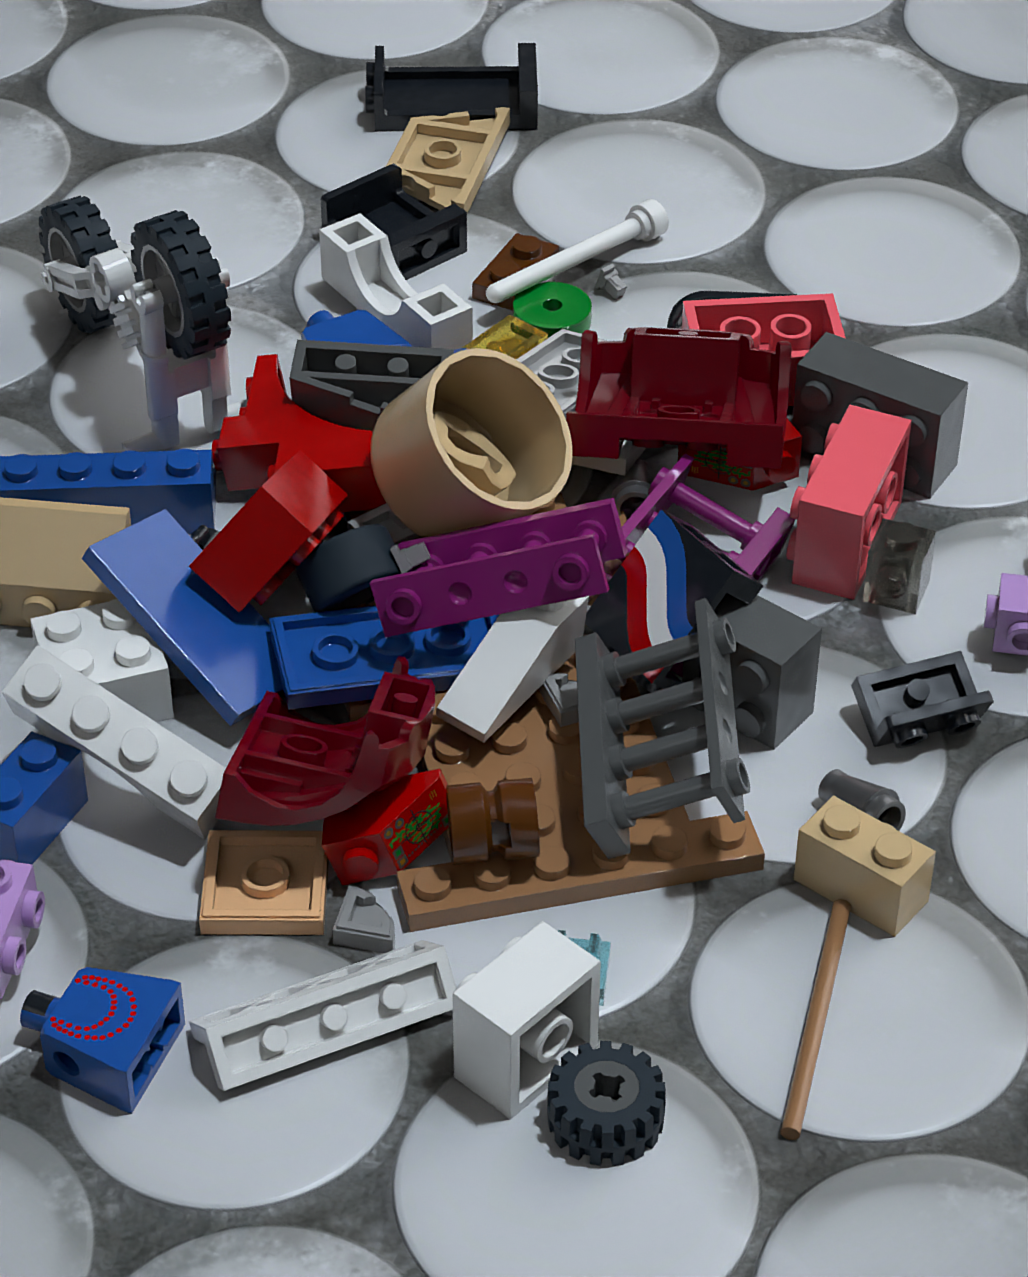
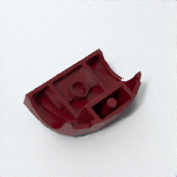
(682, 391)
(308, 770)

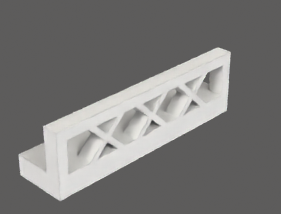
(326, 1013)

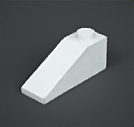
(512, 665)

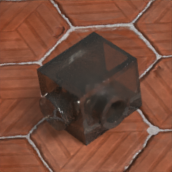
(901, 554)

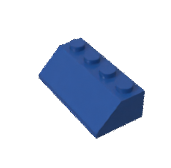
(141, 481)

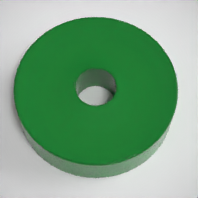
(554, 307)

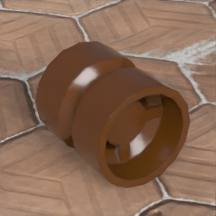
(470, 825)

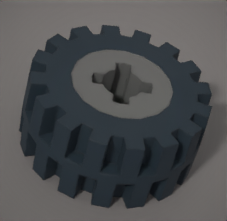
(583, 1108)

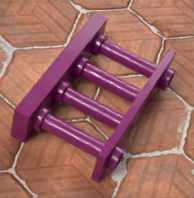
(759, 541)
(503, 568)

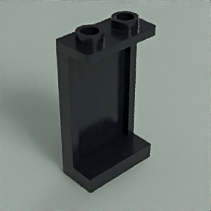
(410, 92)

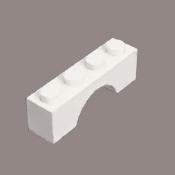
(363, 270)
(134, 746)

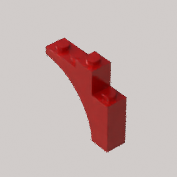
(276, 428)

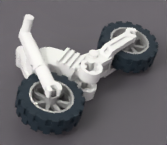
(163, 297)

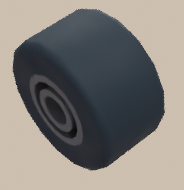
(341, 568)

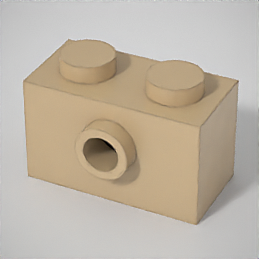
(865, 863)

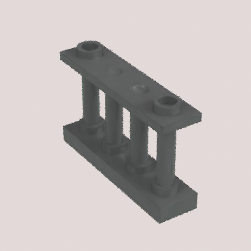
(605, 717)

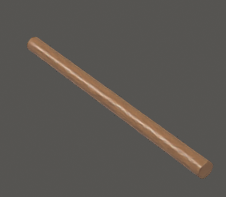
(815, 1021)

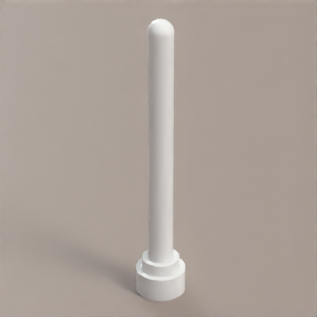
(643, 223)

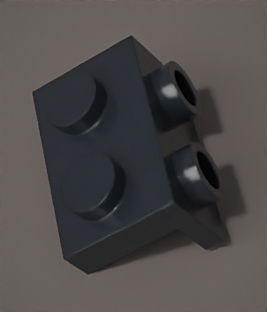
(920, 699)

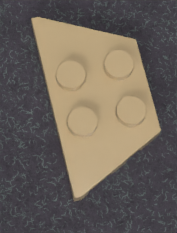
(448, 156)

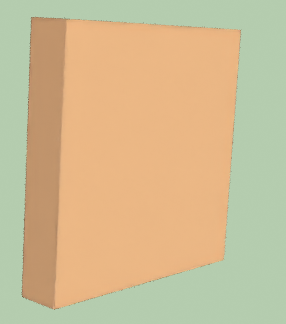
(264, 883)

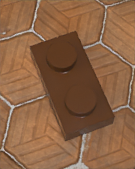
(515, 256)

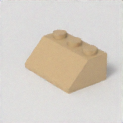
(44, 553)

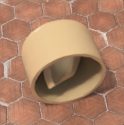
(471, 445)

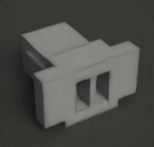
(609, 280)
(410, 557)

